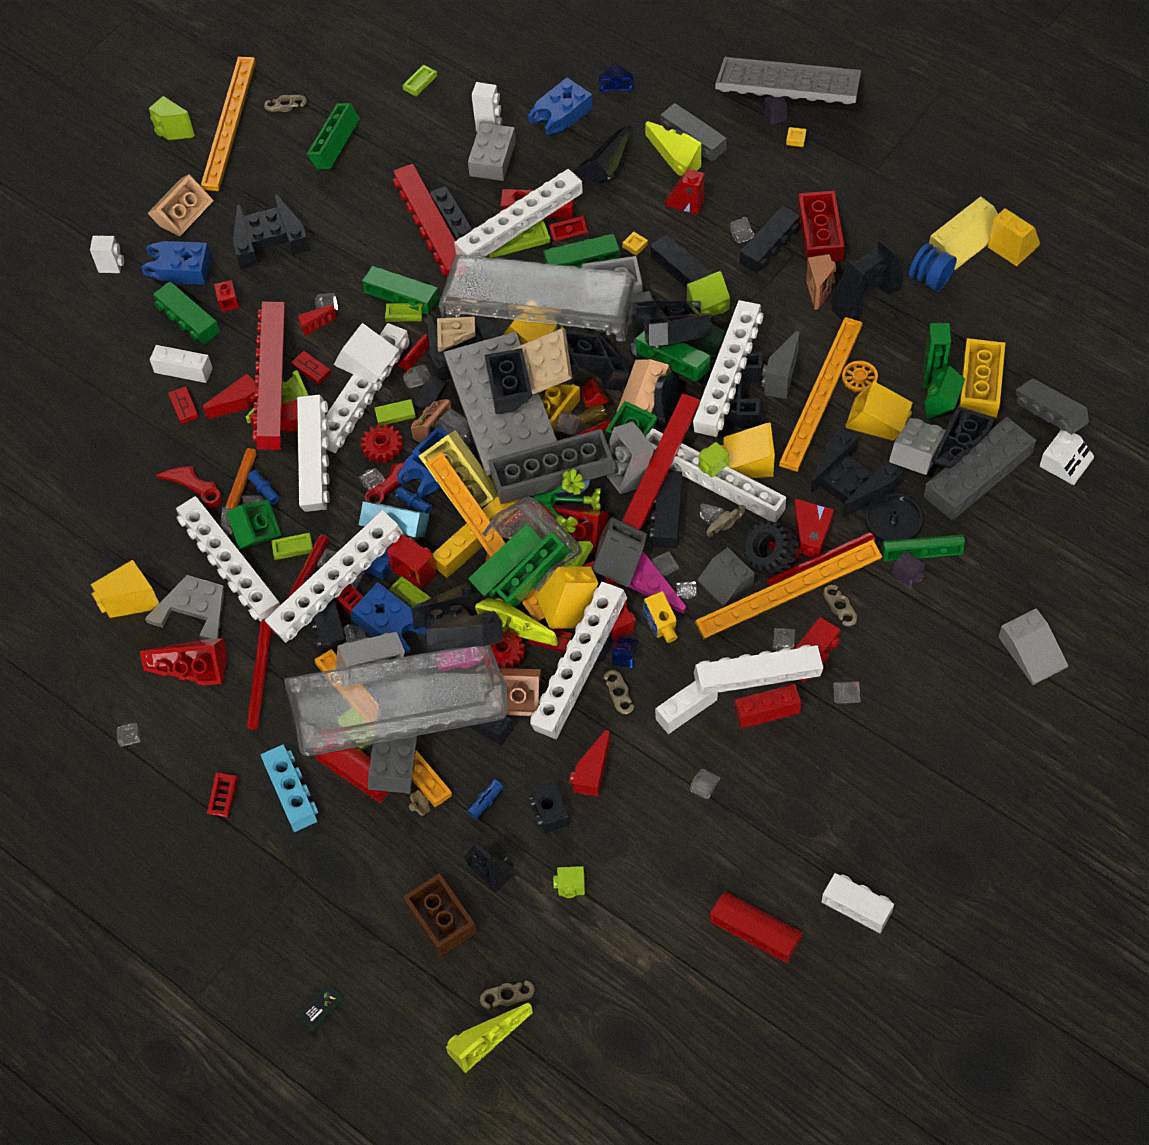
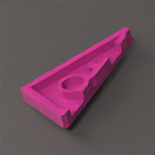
(650, 582)

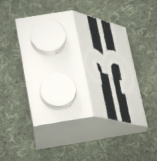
(1067, 457)

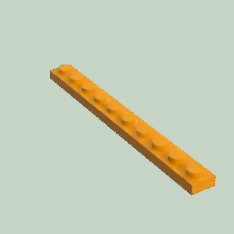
(228, 124)
(820, 394)
(475, 518)
(788, 589)
(423, 774)

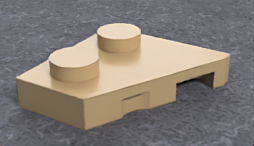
(454, 331)

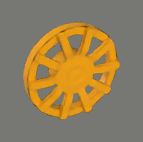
(859, 375)

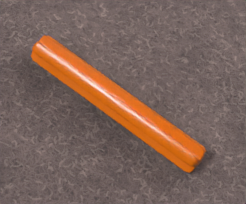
(241, 478)

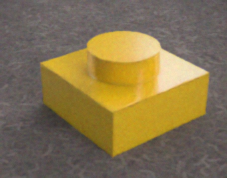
(796, 137)
(635, 243)

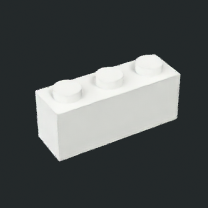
(486, 104)
(181, 363)
(682, 707)
(857, 902)

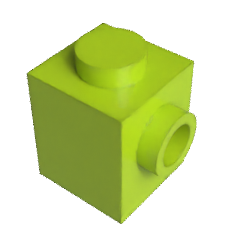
(713, 459)
(569, 881)

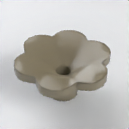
(419, 803)

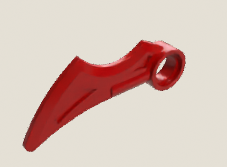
(187, 478)
(387, 486)

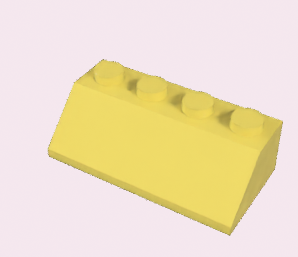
(966, 232)
(465, 466)

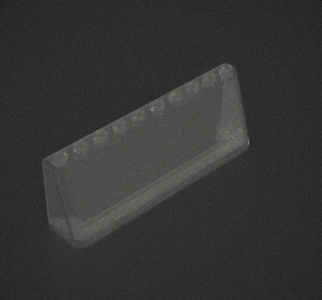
(539, 293)
(396, 699)

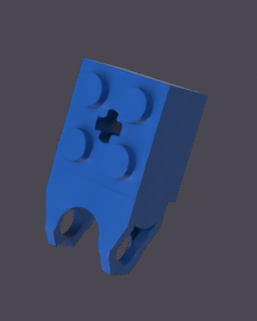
(562, 106)
(179, 262)
(416, 469)
(395, 616)

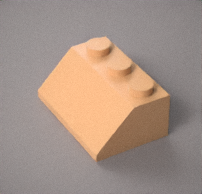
(181, 206)
(642, 384)

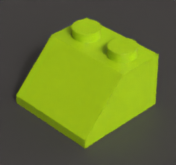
(170, 120)
(711, 293)

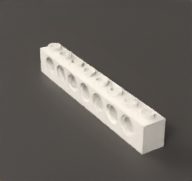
(520, 215)
(728, 368)
(359, 394)
(727, 482)
(193, 511)
(335, 566)
(552, 724)

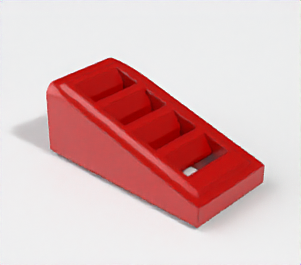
(316, 319)
(346, 596)
(219, 777)

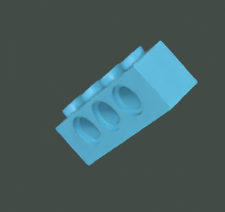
(298, 816)

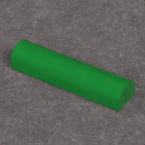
(924, 547)

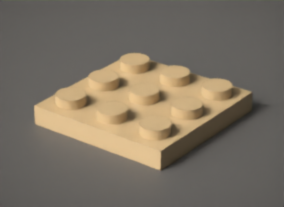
(547, 361)

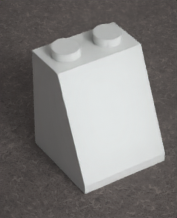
(367, 355)

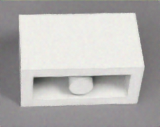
(106, 254)

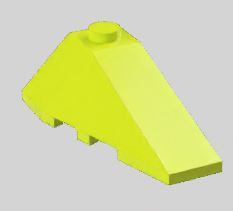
(678, 150)
(517, 621)
(479, 1040)

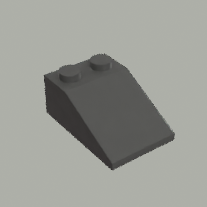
(780, 368)

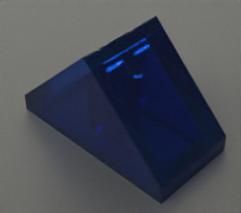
(615, 79)
(624, 652)

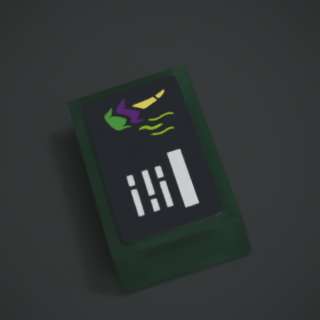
(320, 1007)

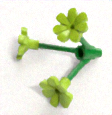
(572, 485)

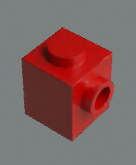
(226, 296)

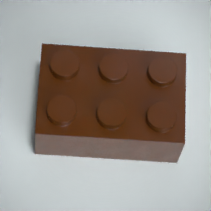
(440, 915)

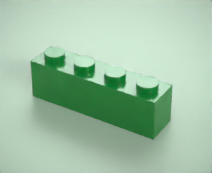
(333, 136)
(584, 252)
(400, 289)
(186, 313)
(936, 351)
(679, 356)
(505, 561)
(532, 569)

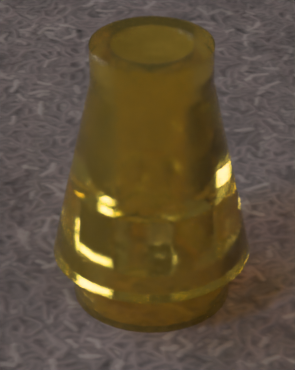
(593, 414)

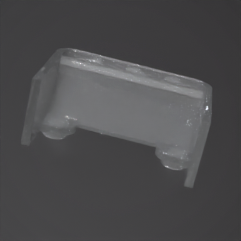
(531, 512)

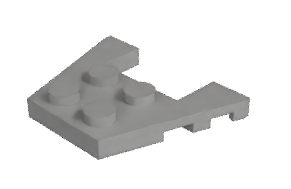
(194, 598)

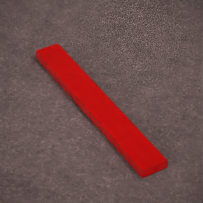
(661, 461)

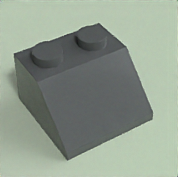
(726, 577)

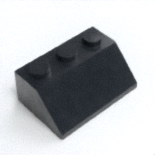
(508, 380)

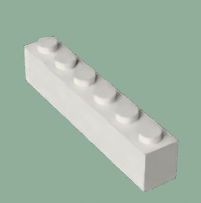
(312, 453)
(758, 669)

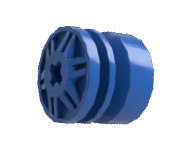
(932, 267)

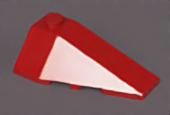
(589, 524)
(194, 661)

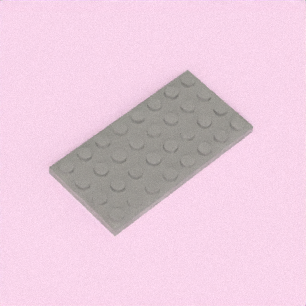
(788, 80)
(492, 432)

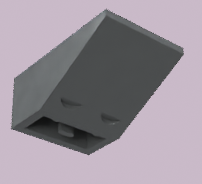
(619, 551)

